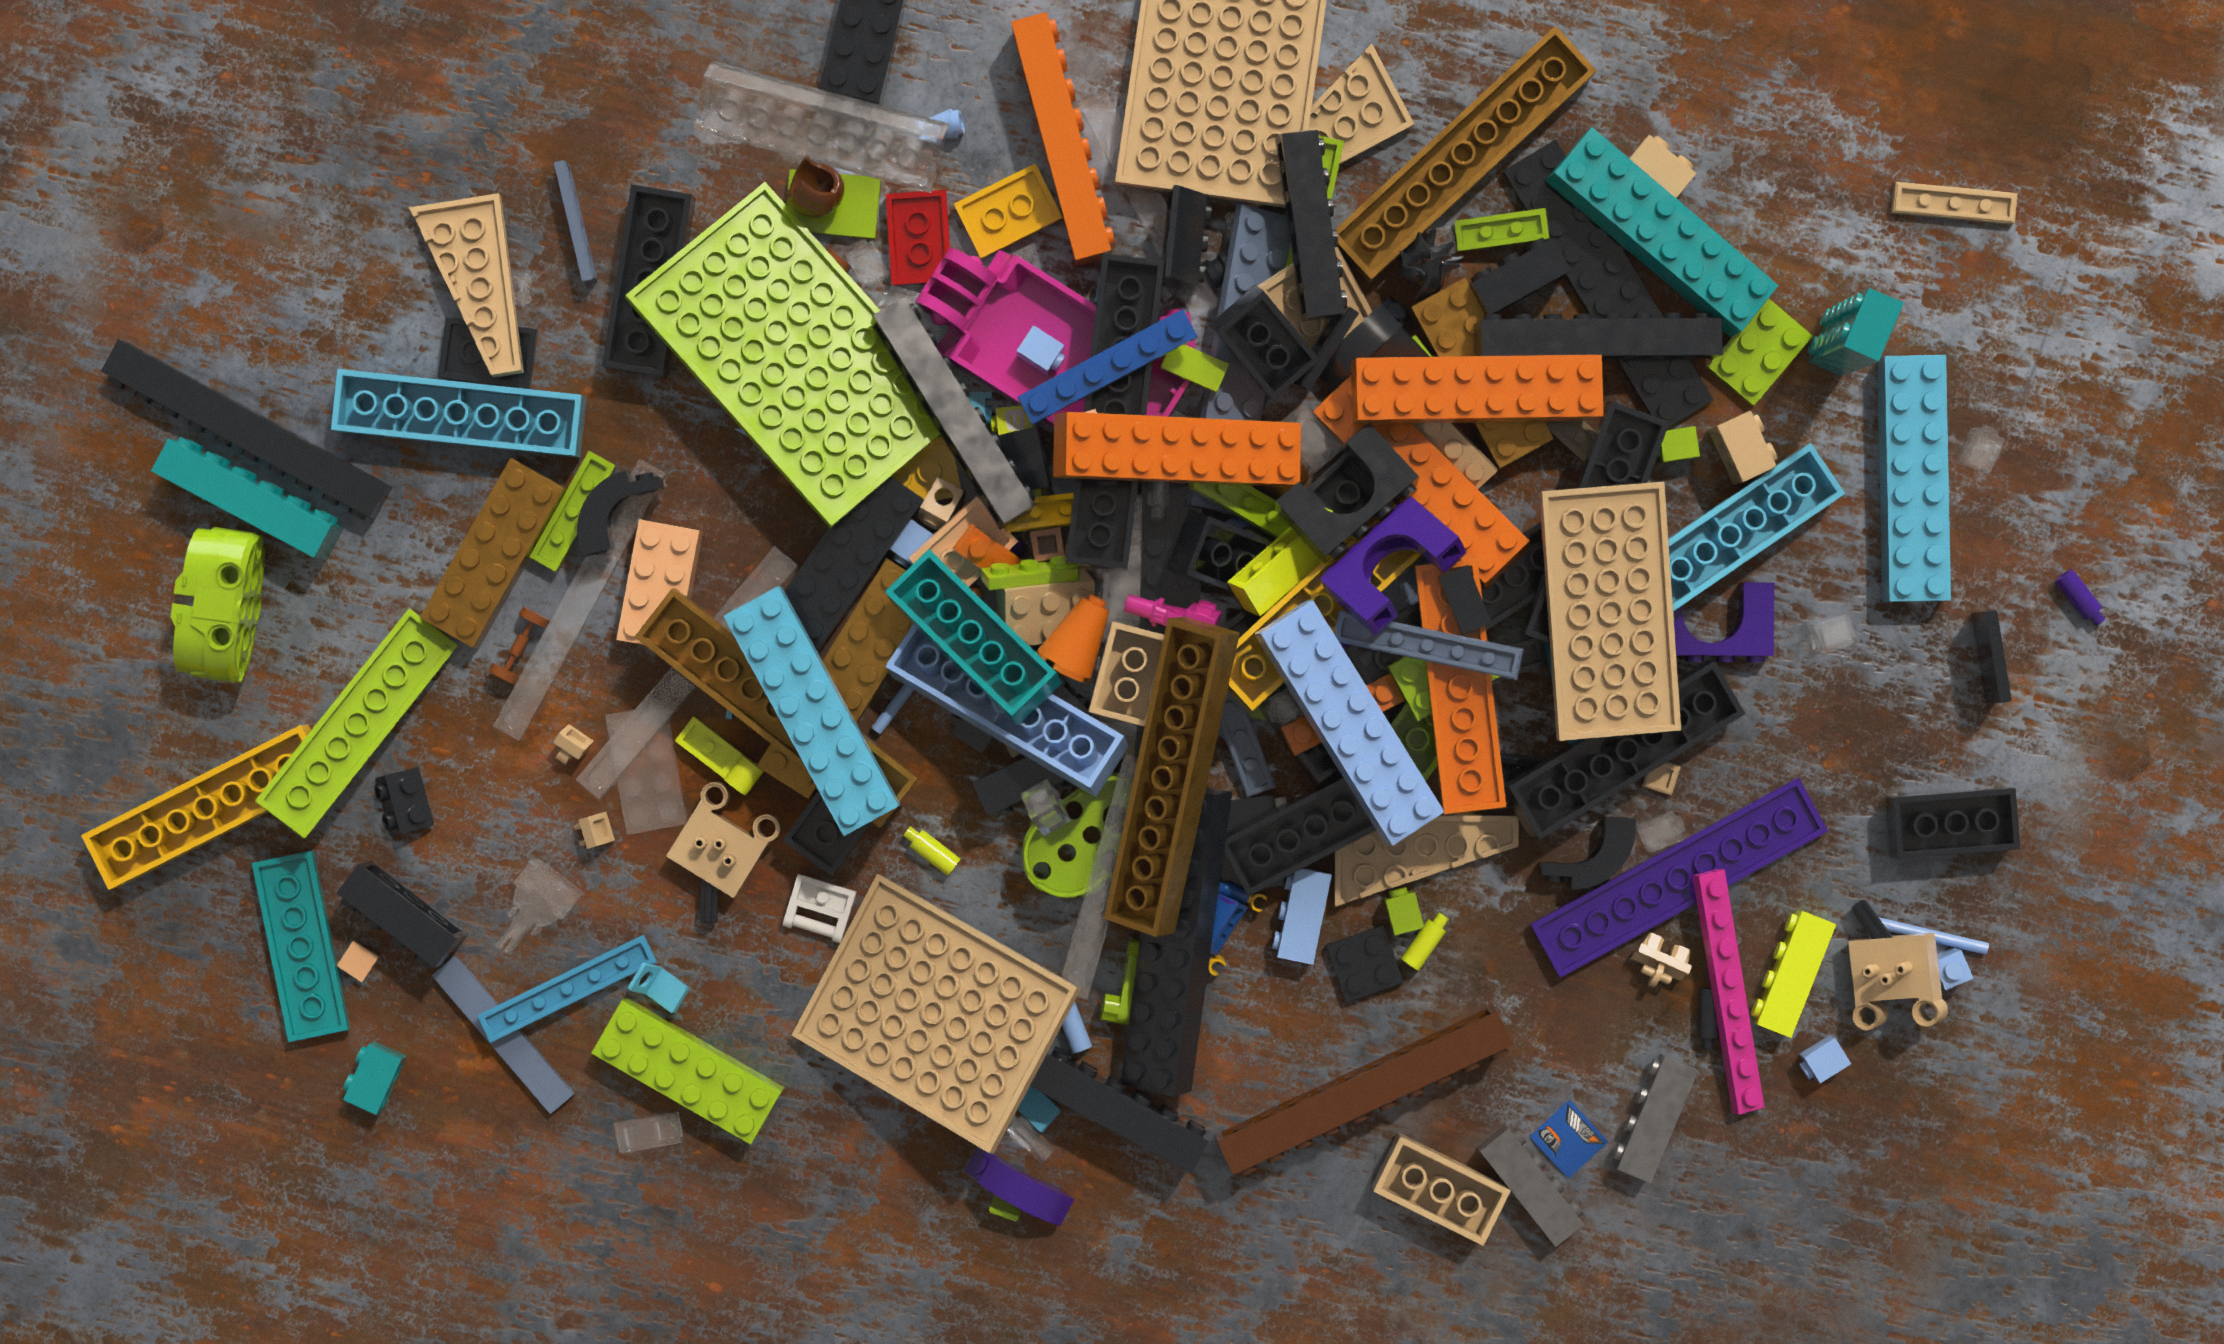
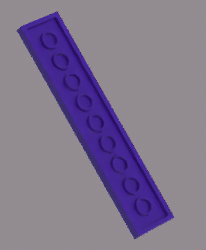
(1665, 881)

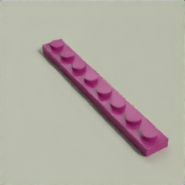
(1728, 991)

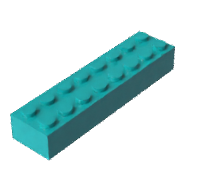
(1661, 232)

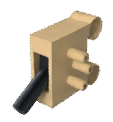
(719, 850)
(1893, 969)

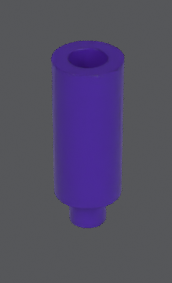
(2080, 596)

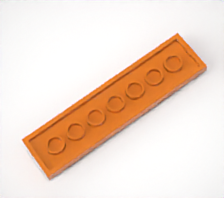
(1460, 709)

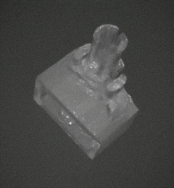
(1316, 442)
(541, 898)

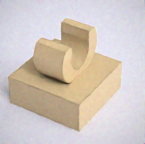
(572, 744)
(595, 830)

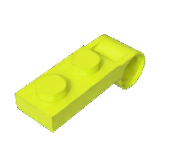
(719, 755)

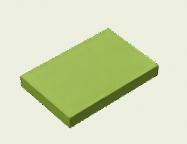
(854, 216)

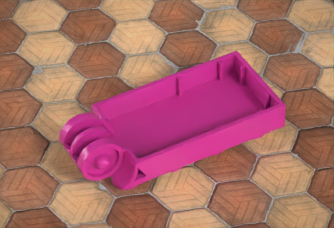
(993, 313)

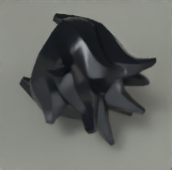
(1427, 264)

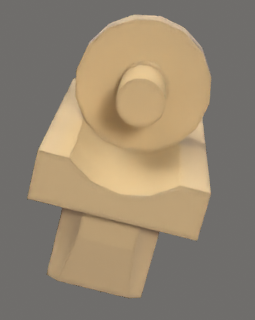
(1660, 965)

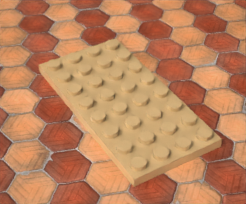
(1610, 611)

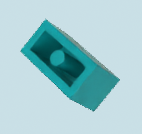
(374, 1077)

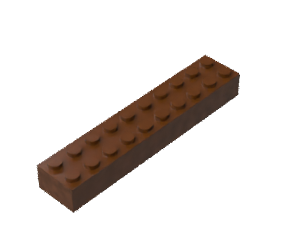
(1364, 1090)

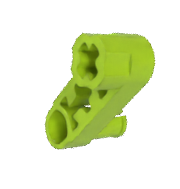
(1117, 1008)

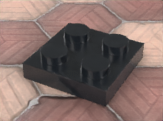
(1364, 963)

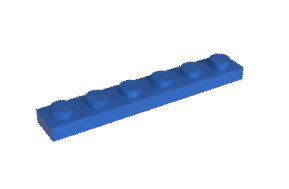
(1107, 367)

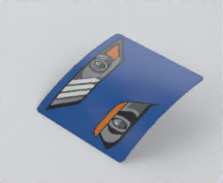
(1568, 1139)

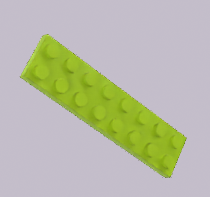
(356, 723)

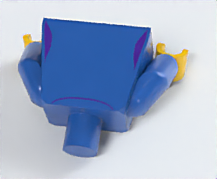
(1228, 914)

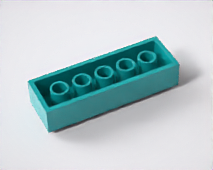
(1855, 332)
(244, 497)
(973, 637)

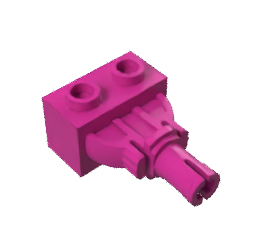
(1160, 612)

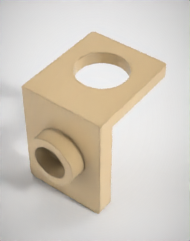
(934, 514)

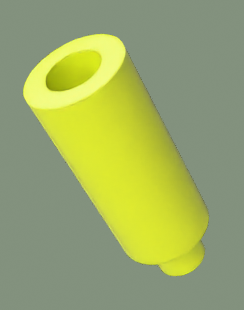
(932, 850)
(1425, 942)

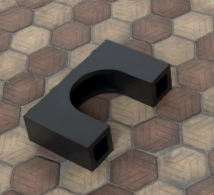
(1331, 532)

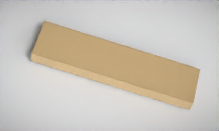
(1954, 203)

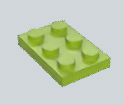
(1759, 352)

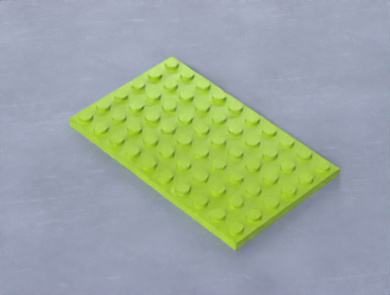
(788, 352)

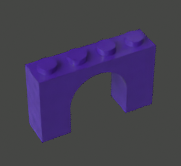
(1406, 528)
(1751, 636)

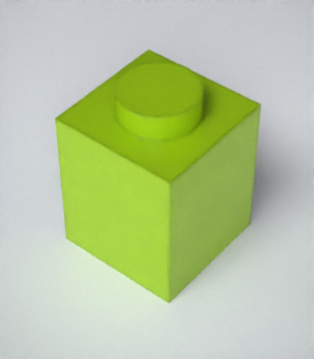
(1679, 445)
(1403, 911)

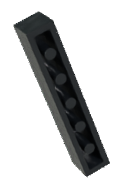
(1310, 225)

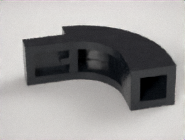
(1364, 341)
(597, 510)
(1610, 855)

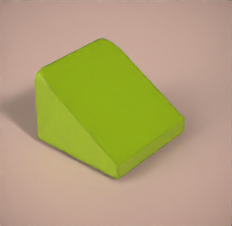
(1004, 1209)

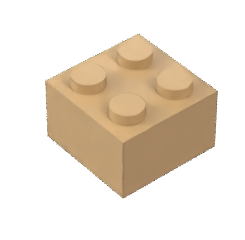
(1743, 447)

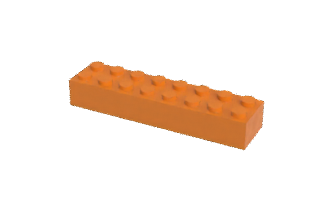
(1061, 138)
(1476, 389)
(1176, 449)
(1440, 487)

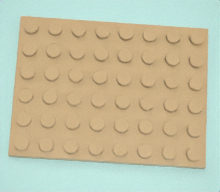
(1216, 92)
(936, 1013)

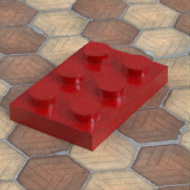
(916, 235)

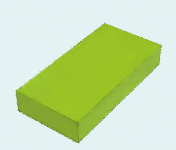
(1195, 367)

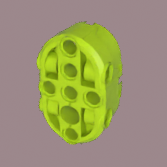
(226, 580)
(1070, 877)

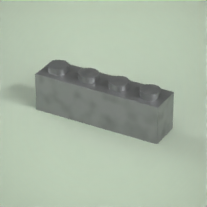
(1655, 1117)
(1530, 1185)

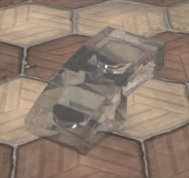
(649, 1132)

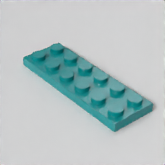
(301, 946)

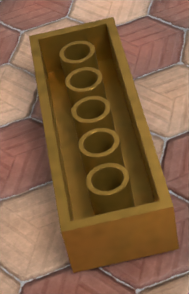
(1448, 329)
(493, 554)

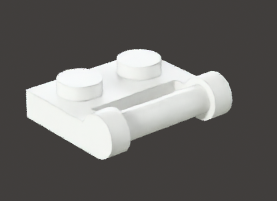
(822, 898)

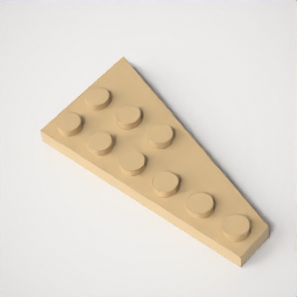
(1360, 108)
(475, 263)
(1439, 845)

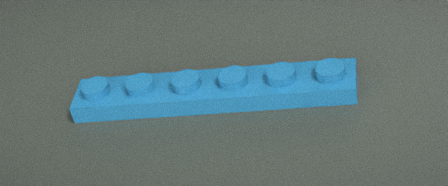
(566, 988)

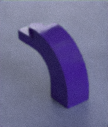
(1019, 1188)

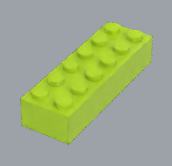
(687, 1070)

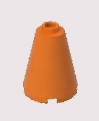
(1077, 639)

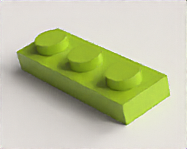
(1501, 229)
(1028, 573)

